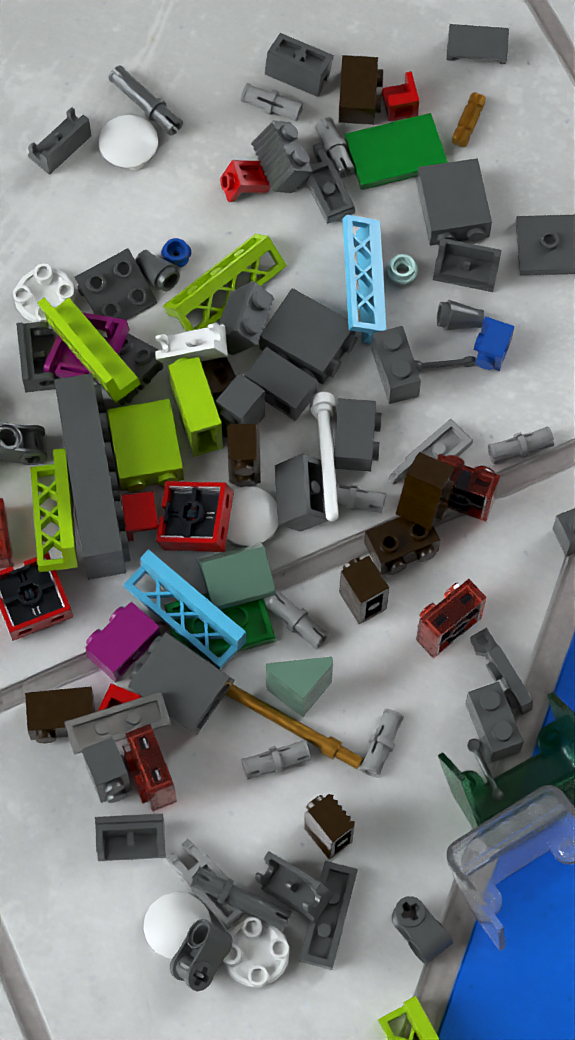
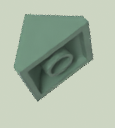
(237, 576)
(299, 681)

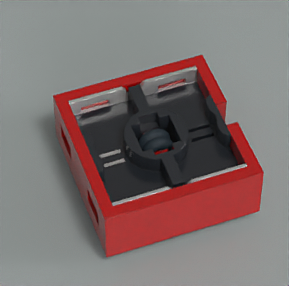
(195, 516)
(37, 612)

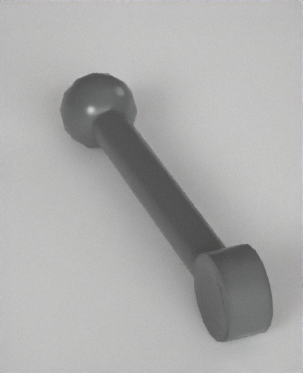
(468, 361)
(474, 746)

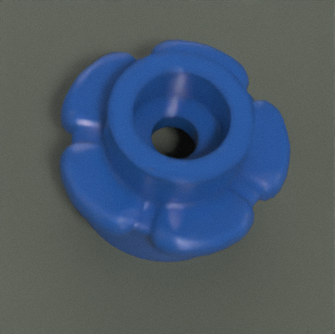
(176, 245)

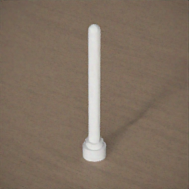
(323, 408)

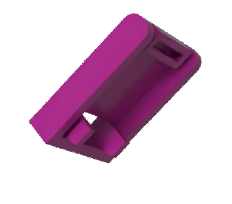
(63, 360)

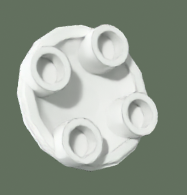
(128, 141)
(38, 284)
(252, 517)
(170, 920)
(257, 953)

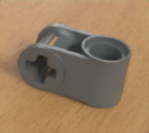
(22, 444)
(423, 933)
(201, 952)

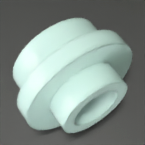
(405, 262)

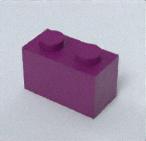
(122, 641)

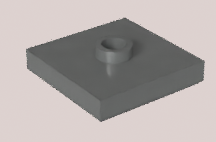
(546, 244)

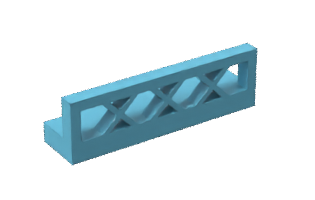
(369, 274)
(193, 601)

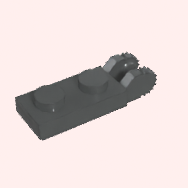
(328, 188)

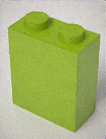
(195, 406)
(145, 445)

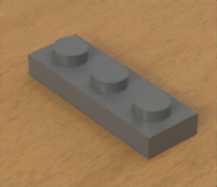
(117, 721)
(324, 936)

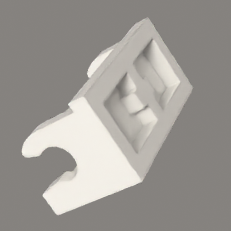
(205, 342)

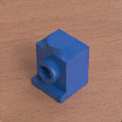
(493, 343)

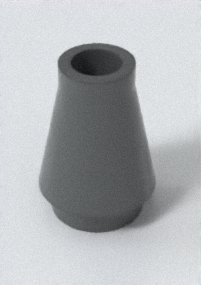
(159, 271)
(458, 316)

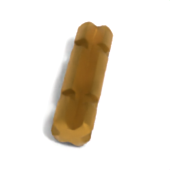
(468, 119)

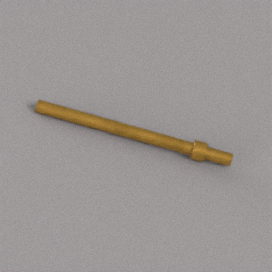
(330, 746)

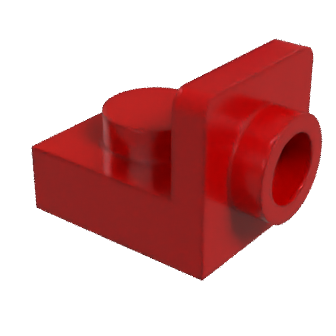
(243, 177)

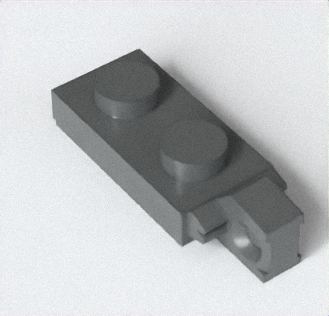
(501, 669)

